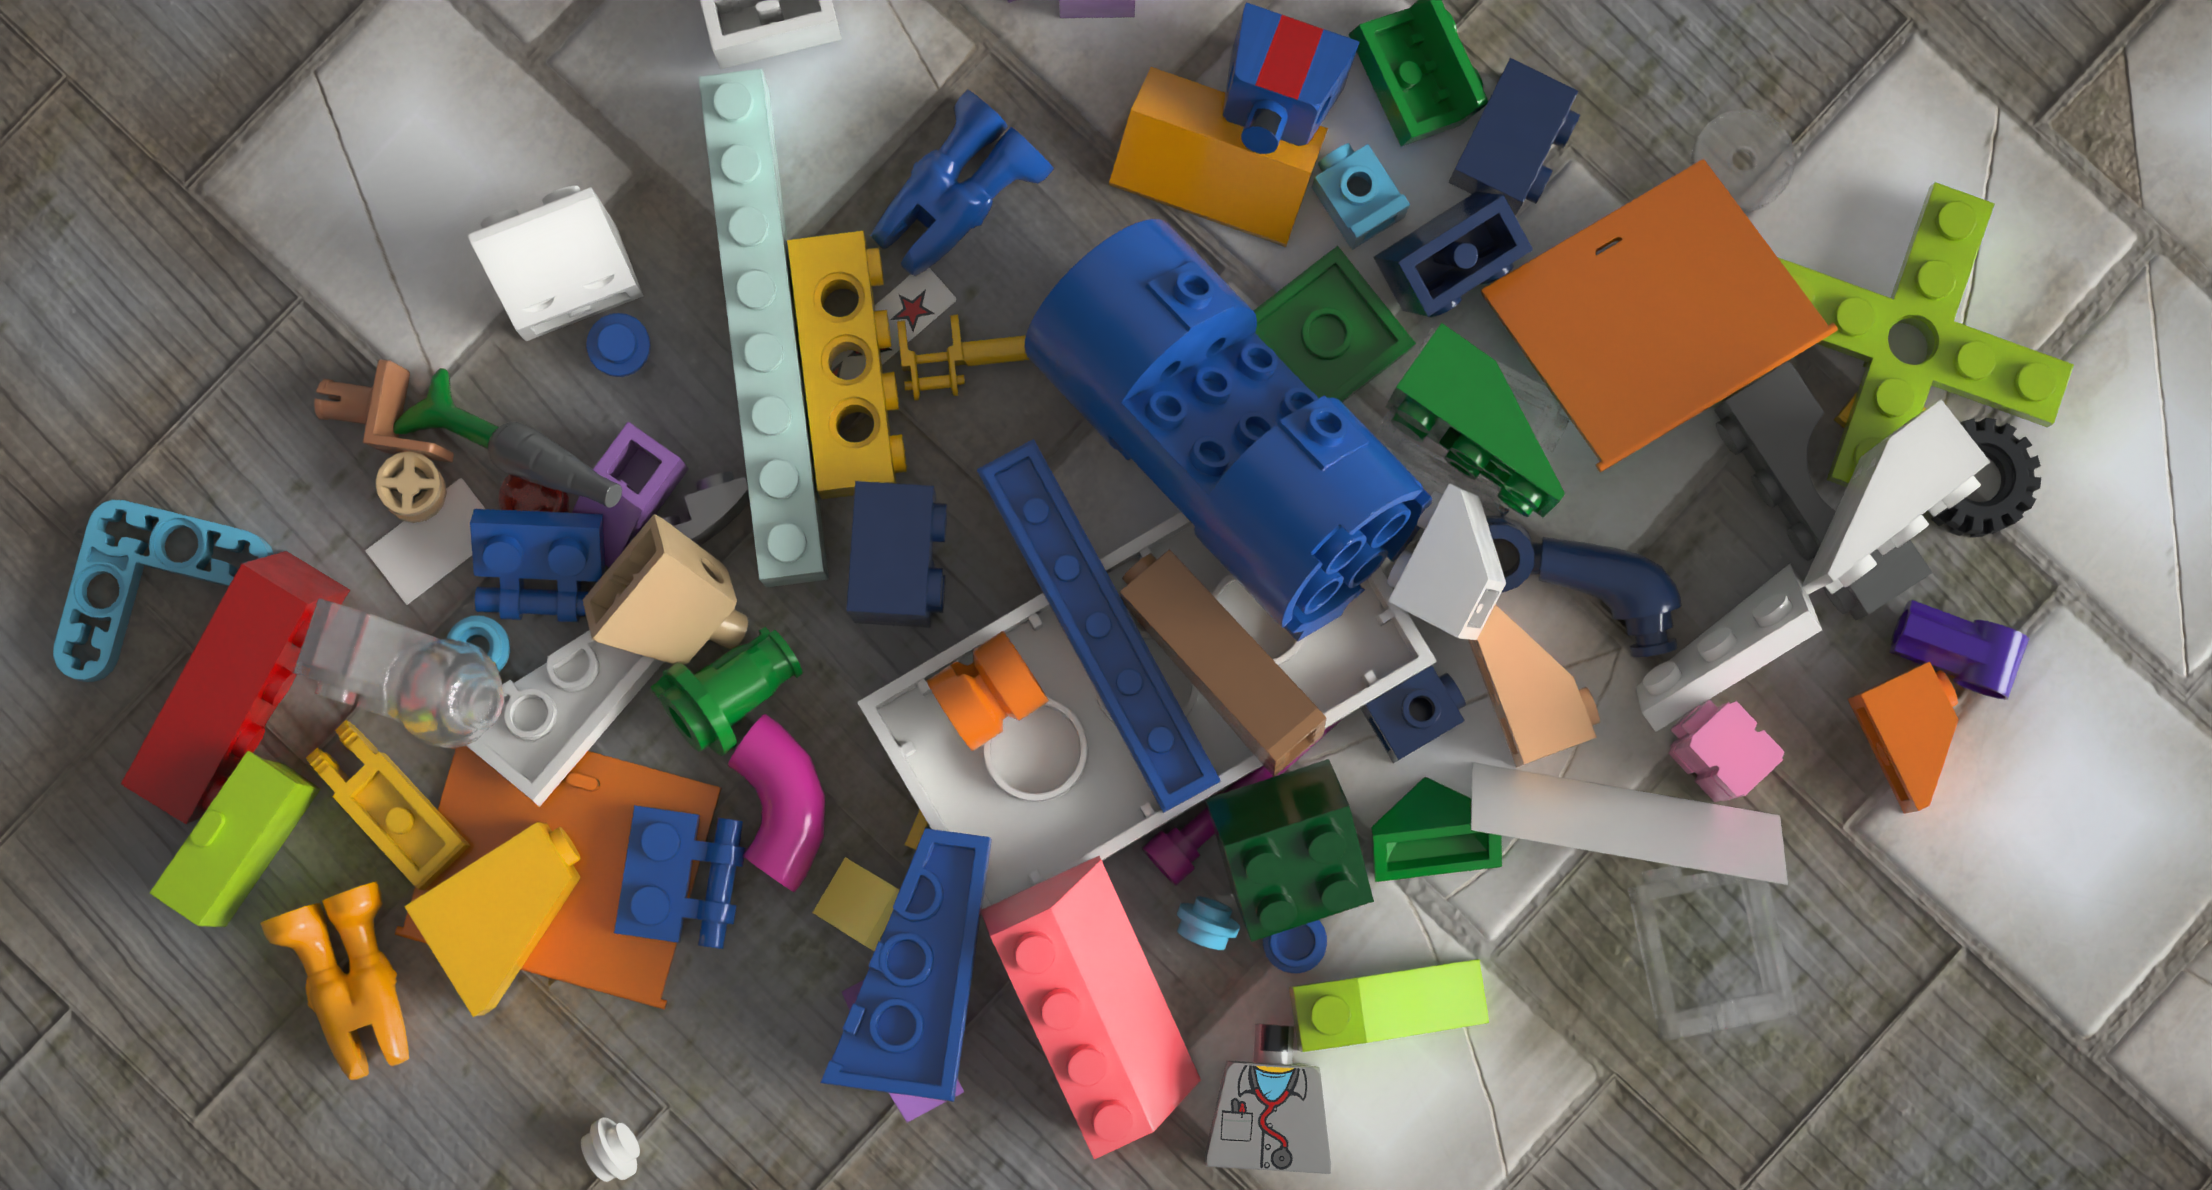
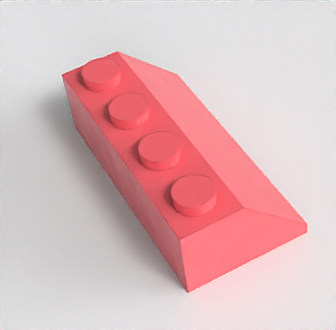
(1093, 1004)

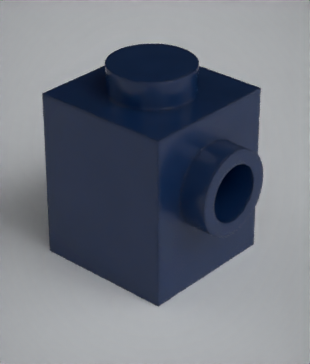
(1415, 712)

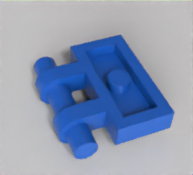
(536, 547)
(660, 873)

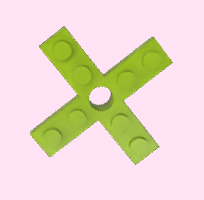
(1928, 299)

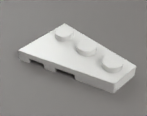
(1738, 644)
(560, 713)

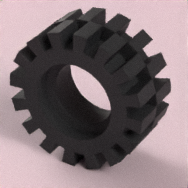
(2016, 484)

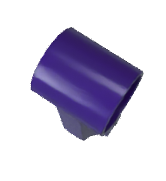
(1977, 654)

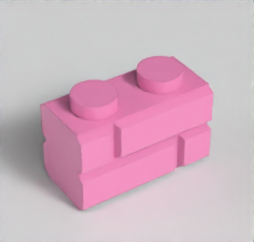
(1724, 750)

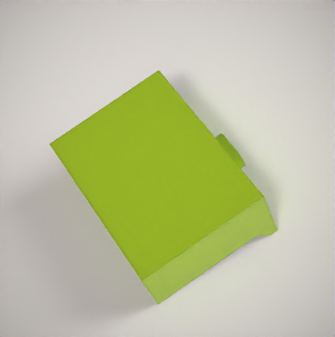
(235, 841)

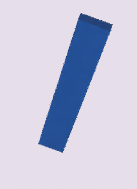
(1098, 626)

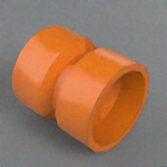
(987, 691)

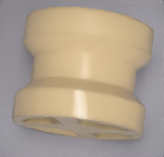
(409, 474)

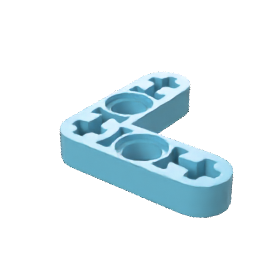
(126, 564)

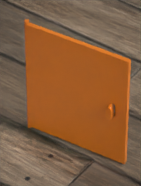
(1659, 319)
(598, 820)

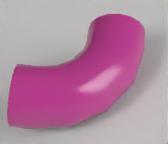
(789, 801)

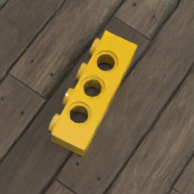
(818, 269)

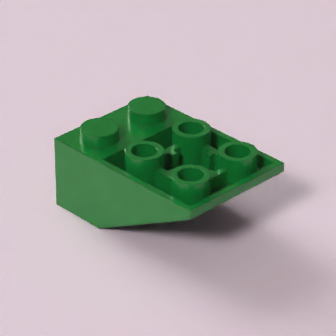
(1469, 410)

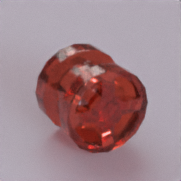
(527, 496)

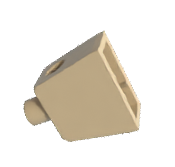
(664, 598)

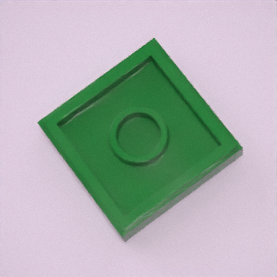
(1332, 328)

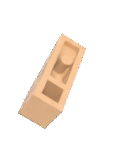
(1531, 692)

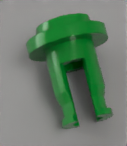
(722, 693)

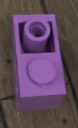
(647, 479)

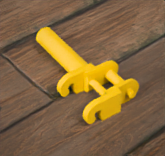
(960, 353)

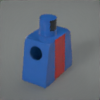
(1283, 78)

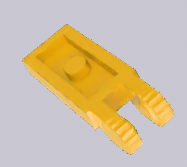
(391, 809)

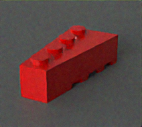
(230, 684)

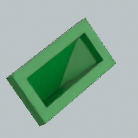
(1431, 836)

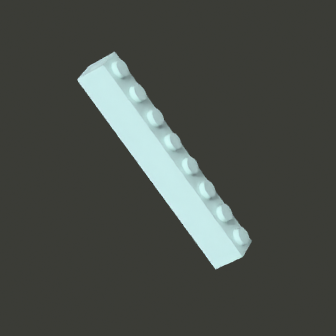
(763, 328)

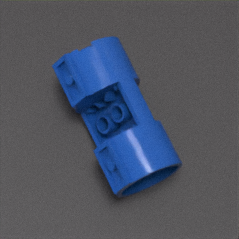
(1259, 464)

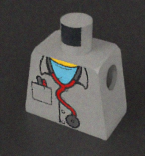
(1270, 1111)

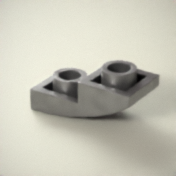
(713, 506)

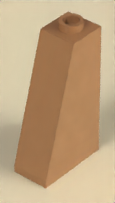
(1222, 661)

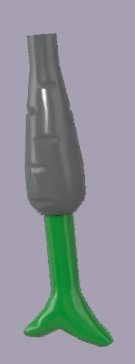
(511, 446)

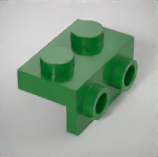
(1420, 70)

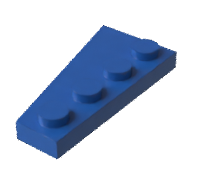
(915, 996)

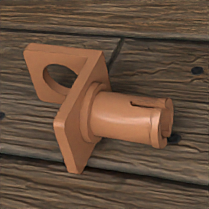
(378, 409)

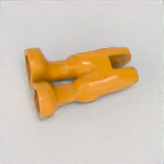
(350, 999)

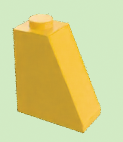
(496, 912)

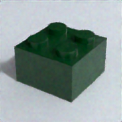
(1290, 850)

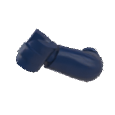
(1622, 579)

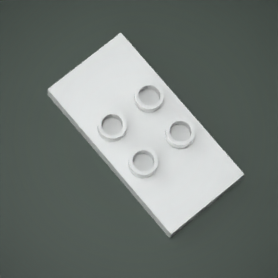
(1062, 776)

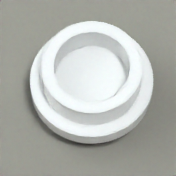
(610, 1150)

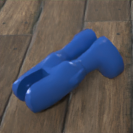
(953, 207)

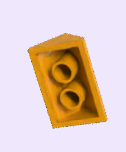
(1194, 160)

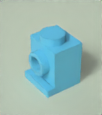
(1358, 216)

